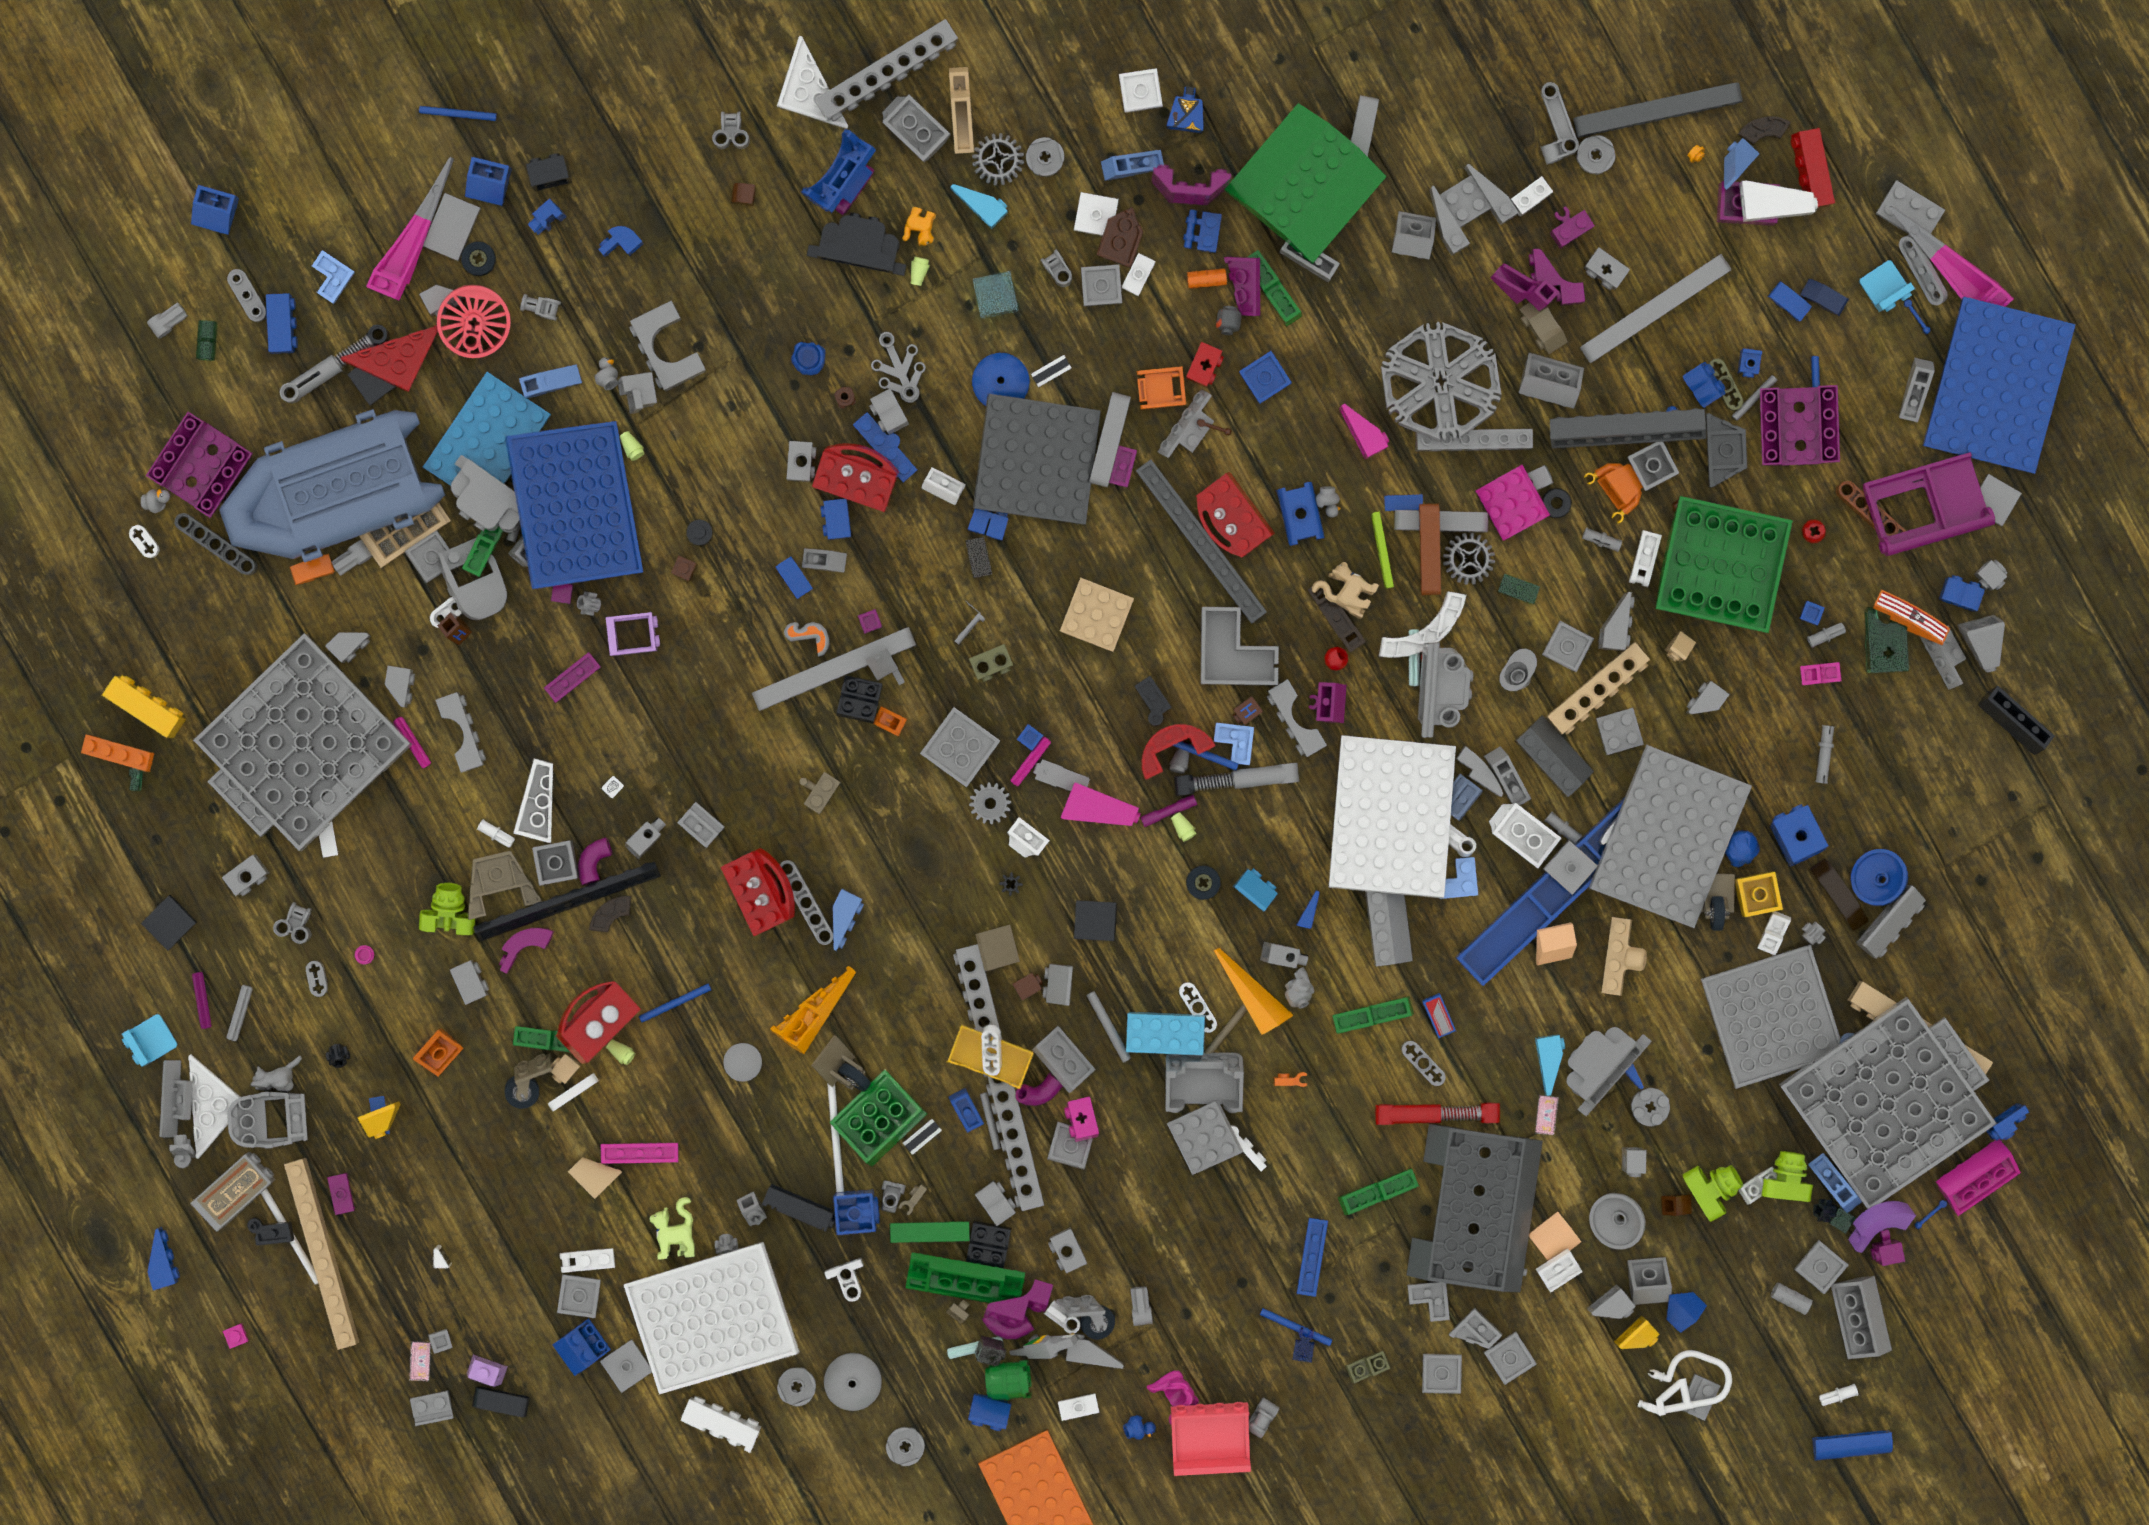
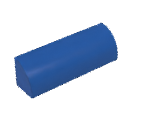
(1852, 1445)

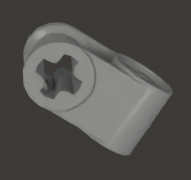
(1055, 266)

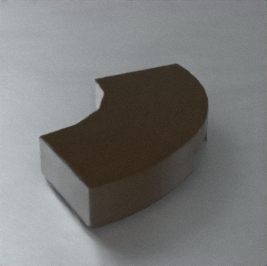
(1764, 127)
(609, 912)

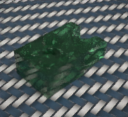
(1882, 637)

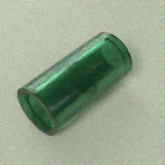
(206, 340)

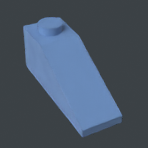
(1737, 161)
(1131, 164)
(1835, 1183)

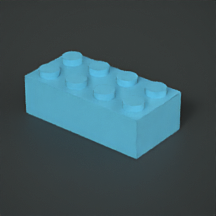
(1165, 1033)

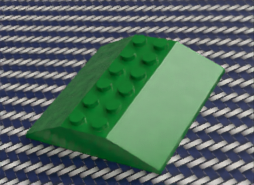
(1306, 182)
(1723, 564)

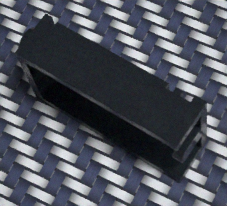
(799, 1207)

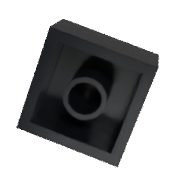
(548, 172)

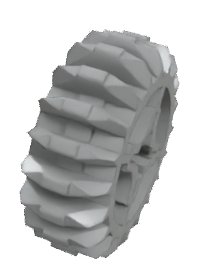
(1006, 158)
(1476, 565)

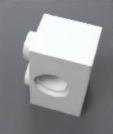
(1531, 196)

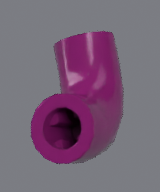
(590, 857)
(1039, 1094)
(1006, 1332)

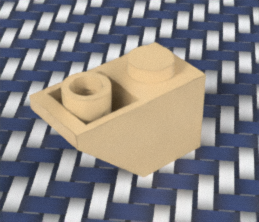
(1680, 647)

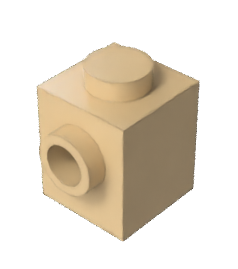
(564, 1068)

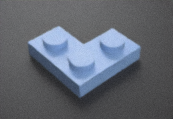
(337, 276)
(1240, 737)
(1466, 879)

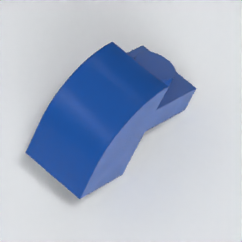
(621, 236)

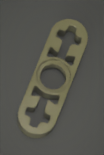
(1726, 400)

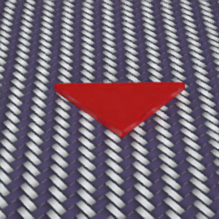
(396, 359)

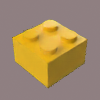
(1758, 894)

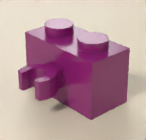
(1571, 227)
(1330, 702)
(1887, 1251)

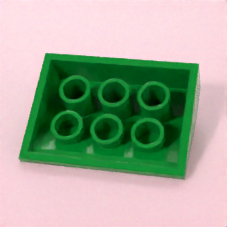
(878, 1118)

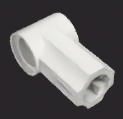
(1456, 840)
(1058, 1315)

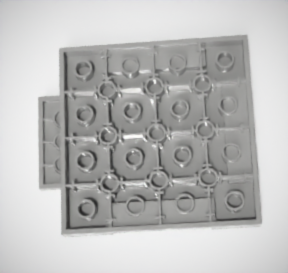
(299, 745)
(1892, 1101)

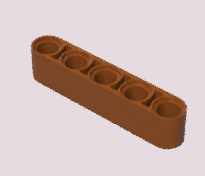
(1864, 512)
(1430, 549)

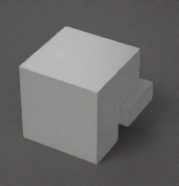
(639, 391)

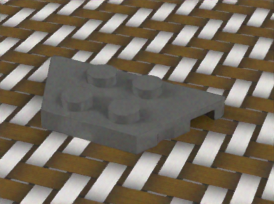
(1724, 449)

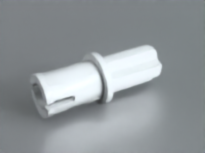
(496, 834)
(1838, 1395)

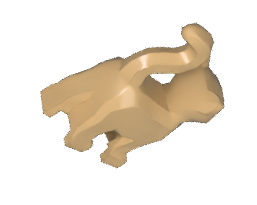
(1348, 595)

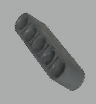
(207, 540)

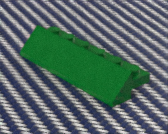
(963, 1279)

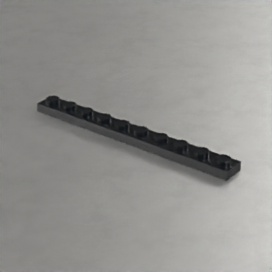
(567, 901)

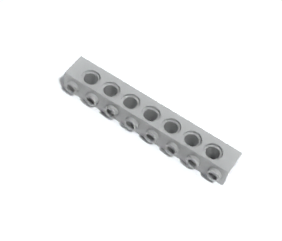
(941, 30)

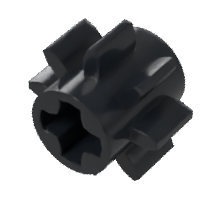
(1010, 889)
(337, 1055)
(1824, 1210)

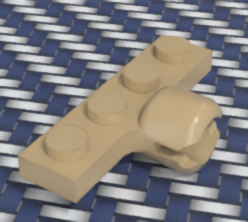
(1621, 956)

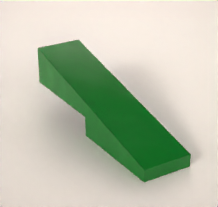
(1276, 292)
(482, 551)
(1373, 1014)
(537, 1038)
(1378, 1192)
(929, 1231)

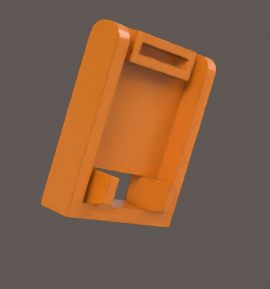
(1158, 388)

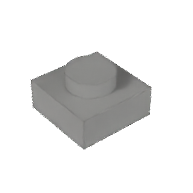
(440, 1341)

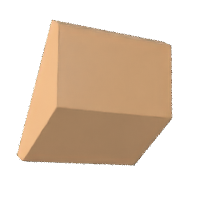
(1555, 943)
(1554, 1236)

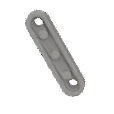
(1923, 270)

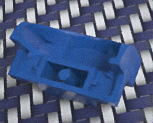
(844, 176)

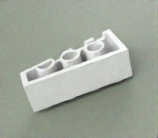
(536, 806)
(721, 1423)

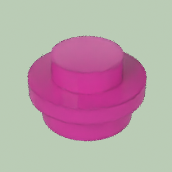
(364, 954)

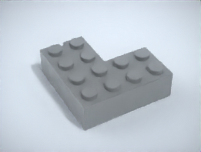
(1223, 657)

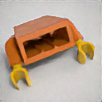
(1620, 485)

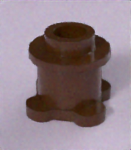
(843, 403)

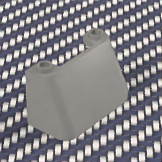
(1204, 1080)

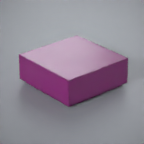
(562, 593)
(870, 621)

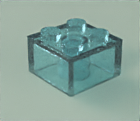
(995, 294)

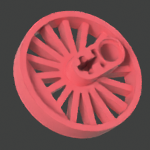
(476, 330)

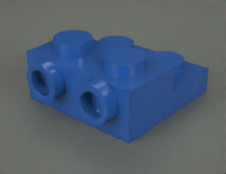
(2005, 1122)

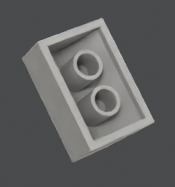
(1551, 380)

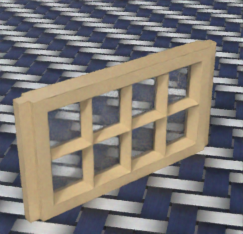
(388, 544)

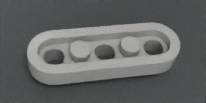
(251, 303)

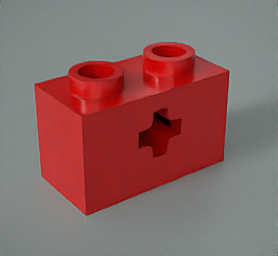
(1204, 353)

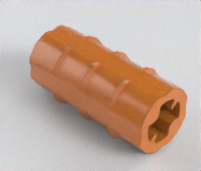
(1207, 278)

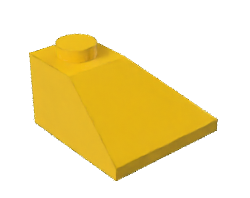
(379, 1121)
(1638, 1335)

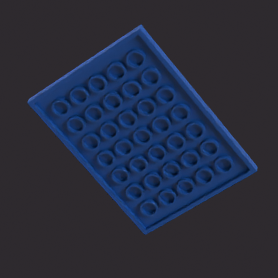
(1999, 384)
(574, 504)

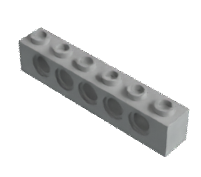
(1479, 440)

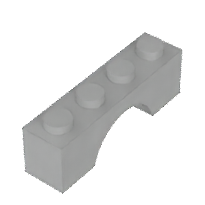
(1283, 697)
(469, 754)

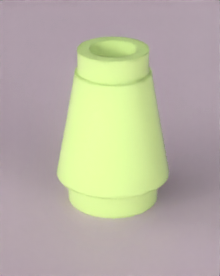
(919, 268)
(632, 447)
(1183, 827)
(621, 1052)

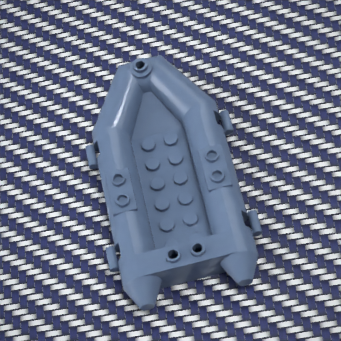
(330, 489)

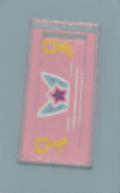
(1546, 1115)
(420, 1361)

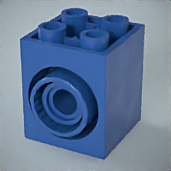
(1800, 822)
(856, 1211)

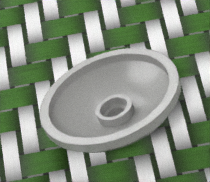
(1609, 1226)
(856, 1368)

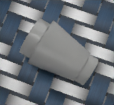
(1179, 761)

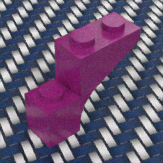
(1519, 287)
(1568, 293)
(1013, 1310)

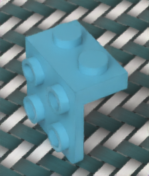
(1885, 286)
(149, 1040)

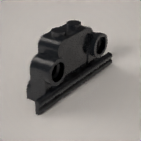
(859, 244)

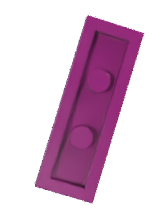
(572, 677)

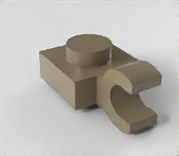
(916, 1193)

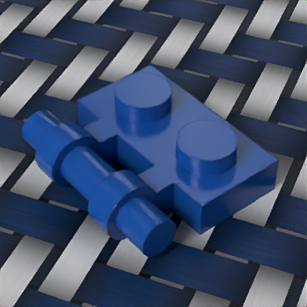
(1208, 232)

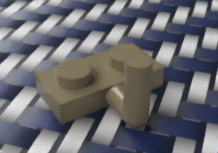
(820, 792)

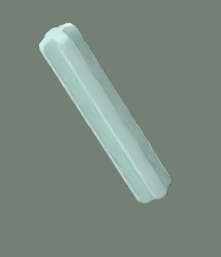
(1414, 665)
(966, 1349)

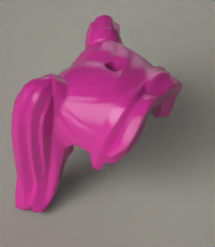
(1175, 1389)

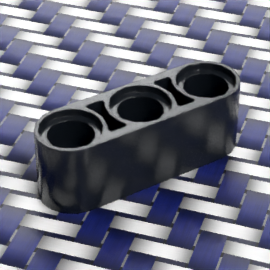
(501, 1401)

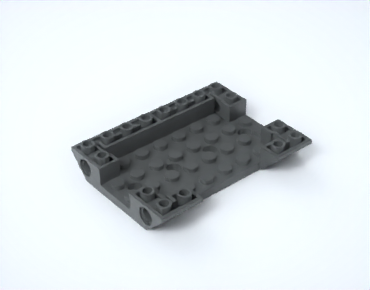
(1500, 1212)

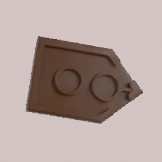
(1121, 238)

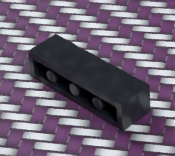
(2016, 720)

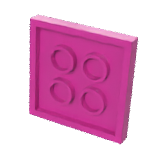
(1512, 502)

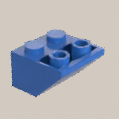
(487, 181)
(213, 209)
(581, 1347)
(989, 1412)

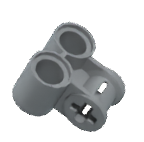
(731, 129)
(295, 922)
(1262, 1417)

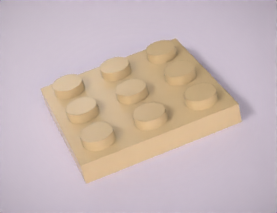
(1096, 614)

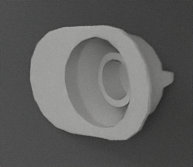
(1518, 670)

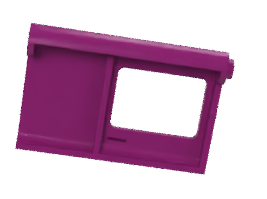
(1952, 497)

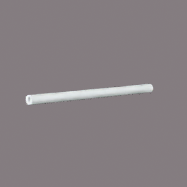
(835, 1140)
(295, 1244)

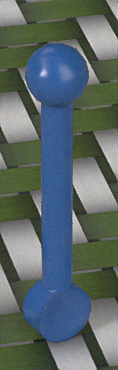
(1908, 303)
(1942, 1204)

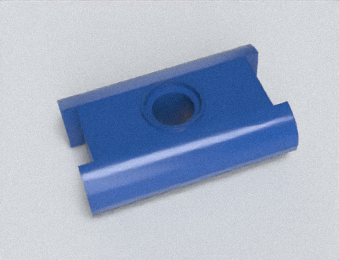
(1304, 499)

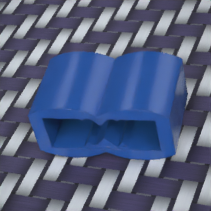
(1704, 384)
(1961, 593)

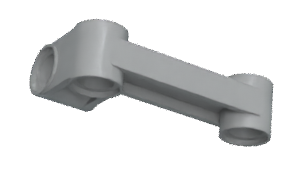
(1561, 124)

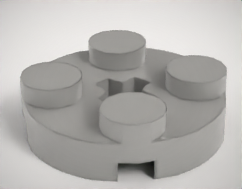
(1051, 148)
(1585, 158)
(1644, 1097)
(806, 1391)
(899, 1455)

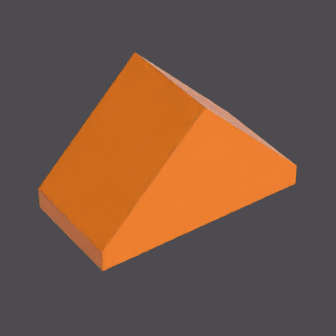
(890, 721)

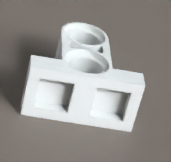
(847, 1283)

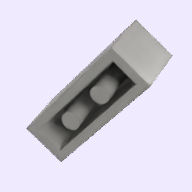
(1322, 267)

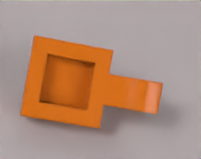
(1285, 1080)

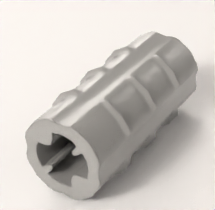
(1791, 1298)

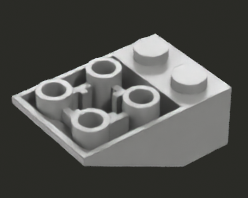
(1615, 629)

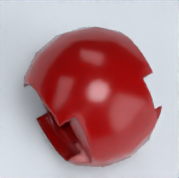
(1806, 533)
(1336, 658)

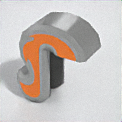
(809, 631)

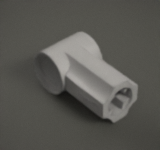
(163, 323)
(356, 555)
(1141, 1311)

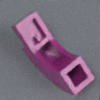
(529, 937)

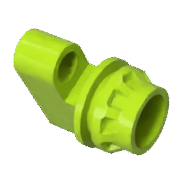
(446, 913)
(1788, 1181)
(1723, 1182)

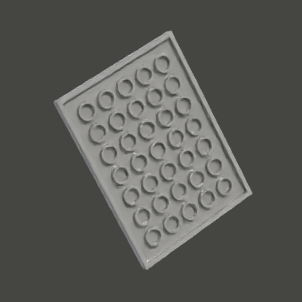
(1670, 836)

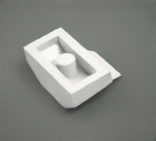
(1026, 839)

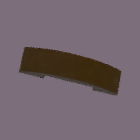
(1338, 621)
(1840, 894)

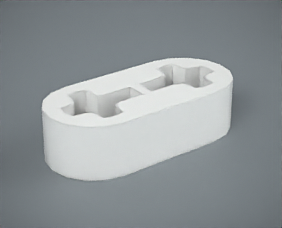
(141, 544)

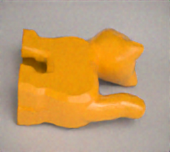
(921, 225)

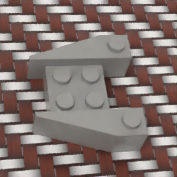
(1464, 204)

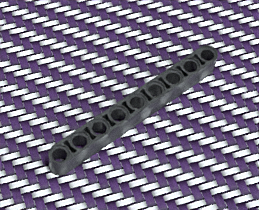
(1658, 110)

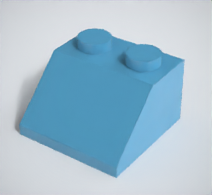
(1255, 889)

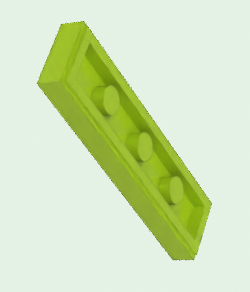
(1382, 550)

